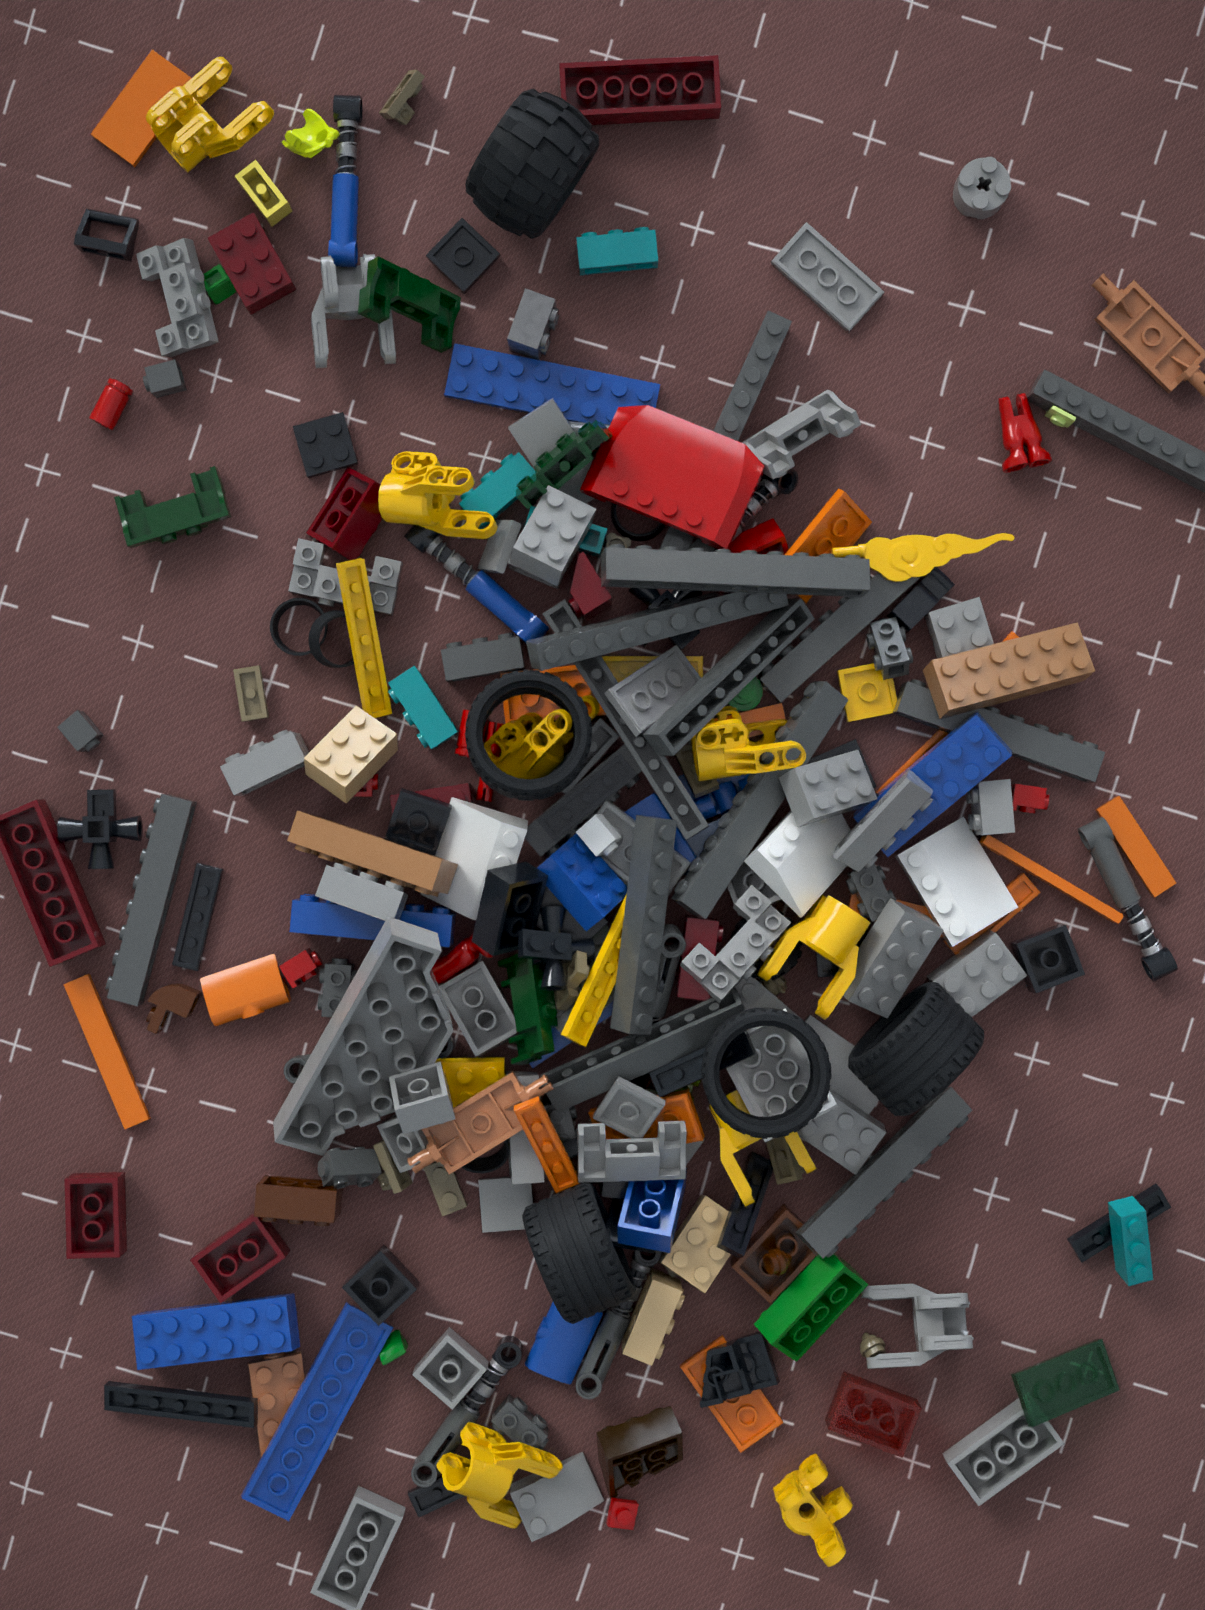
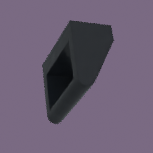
(105, 247)

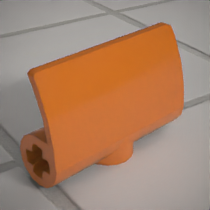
(244, 990)

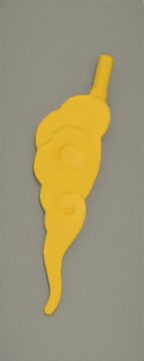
(916, 554)

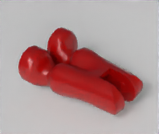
(1021, 431)
(459, 958)

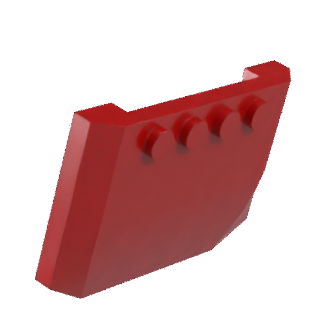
(675, 473)

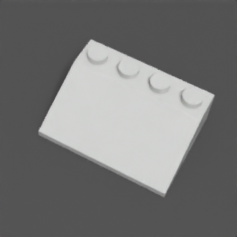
(477, 842)
(800, 859)
(956, 882)
(776, 1075)

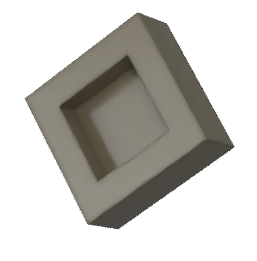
(577, 969)

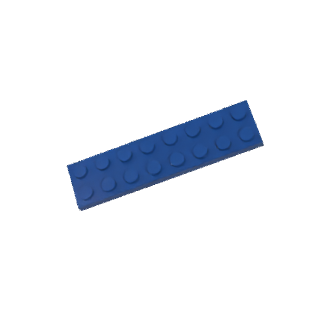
(528, 383)
(316, 1412)

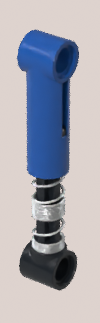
(345, 184)
(479, 585)

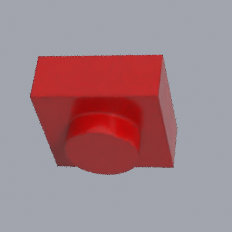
(622, 1513)

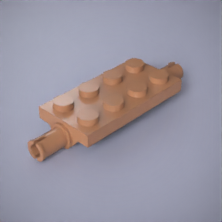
(1150, 336)
(479, 1124)
(275, 1383)

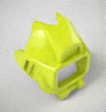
(312, 137)

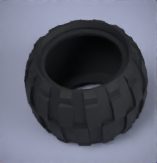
(531, 163)

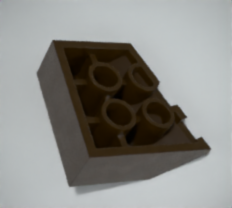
(639, 1448)

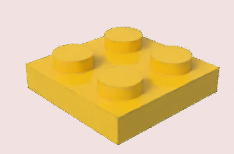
(866, 692)

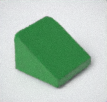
(218, 284)
(393, 1348)

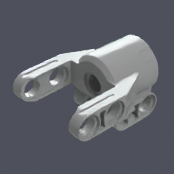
(340, 301)
(937, 1323)

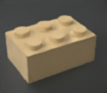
(351, 754)
(694, 1246)
(653, 1317)

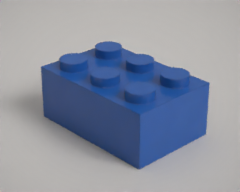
(583, 882)
(651, 1213)

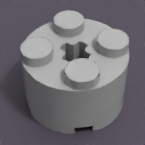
(983, 173)

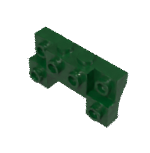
(412, 297)
(563, 462)
(176, 516)
(532, 1007)

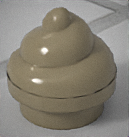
(871, 1345)

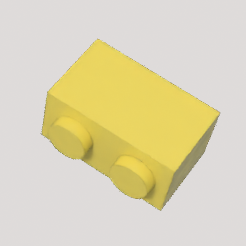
(263, 193)

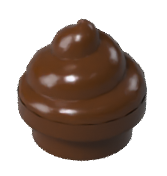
(776, 1261)

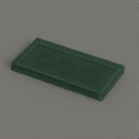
(1065, 1382)

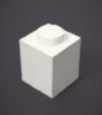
(599, 835)

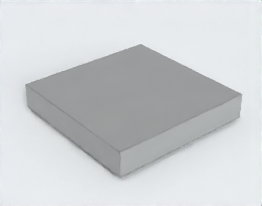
(499, 547)
(629, 1109)
(503, 1203)

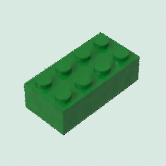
(810, 1305)

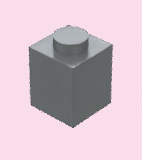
(164, 379)
(81, 731)

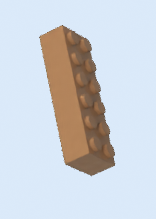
(1008, 670)
(372, 854)

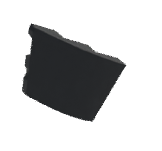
(738, 1369)

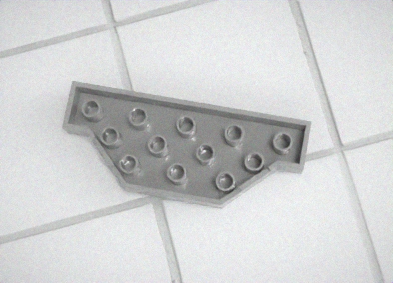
(382, 1027)

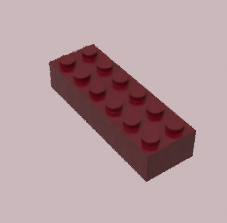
(643, 89)
(48, 883)

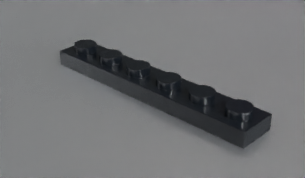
(181, 1404)

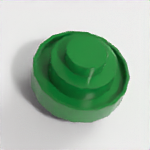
(748, 697)

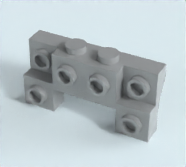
(184, 294)
(799, 429)
(322, 582)
(749, 945)
(631, 1158)

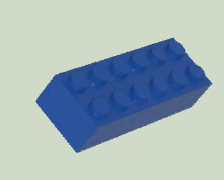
(950, 770)
(329, 919)
(216, 1331)

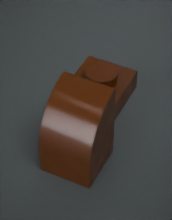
(175, 998)

